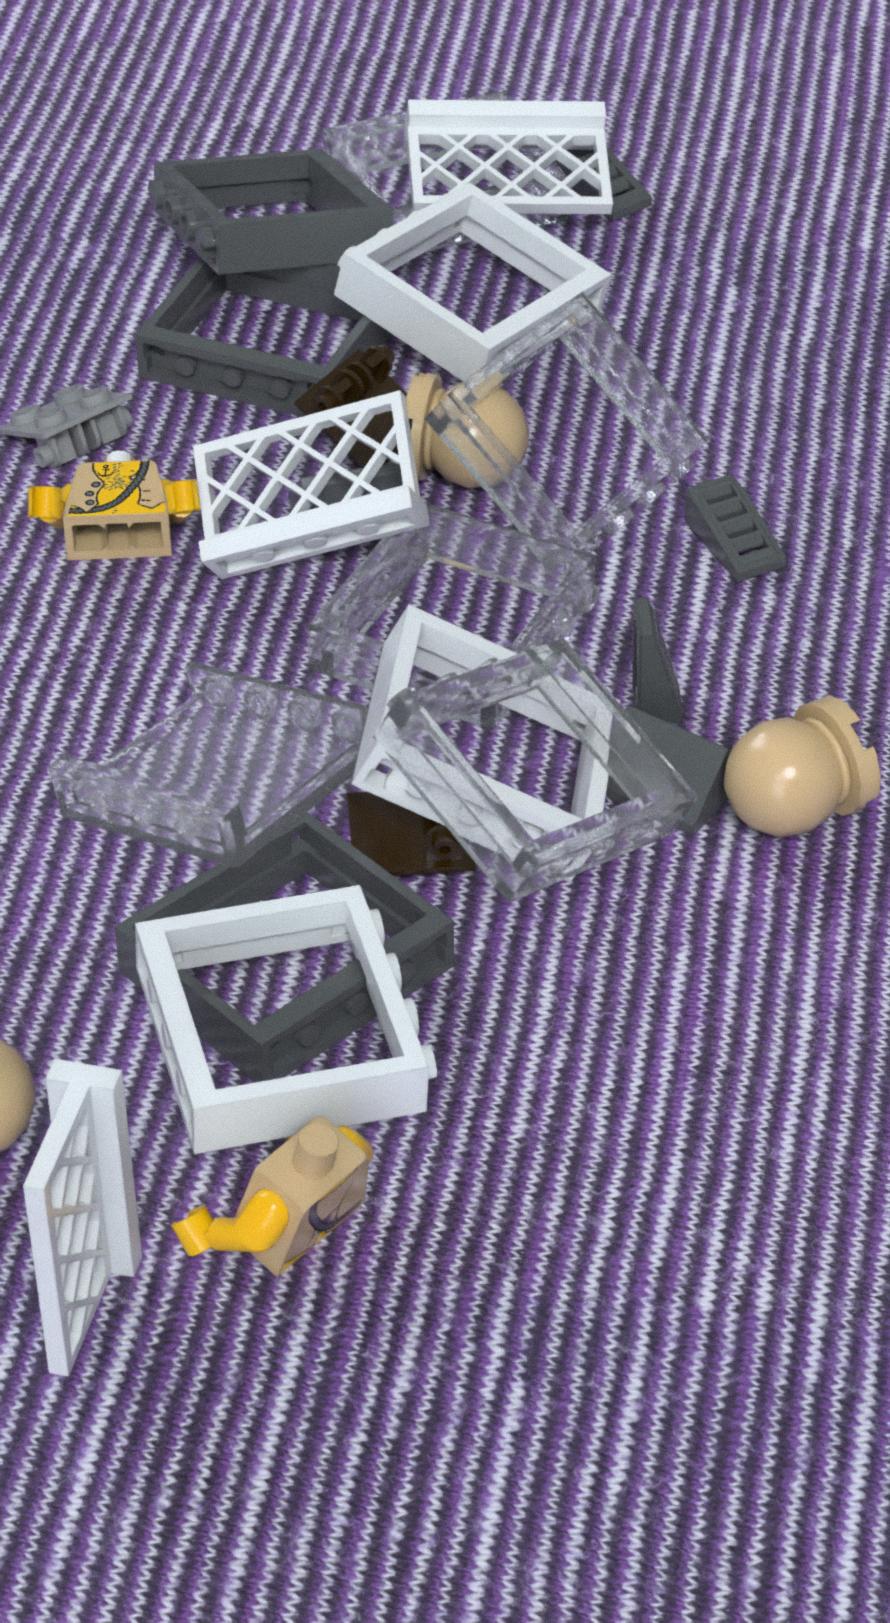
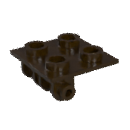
(354, 380)
(403, 839)

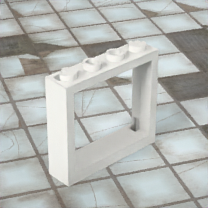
(430, 328)
(443, 649)
(284, 1104)

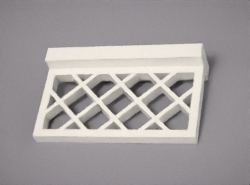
(506, 129)
(316, 530)
(81, 1204)

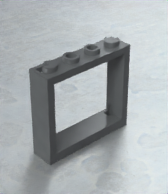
(192, 191)
(242, 374)
(338, 1005)

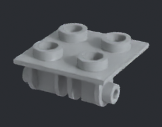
(71, 423)

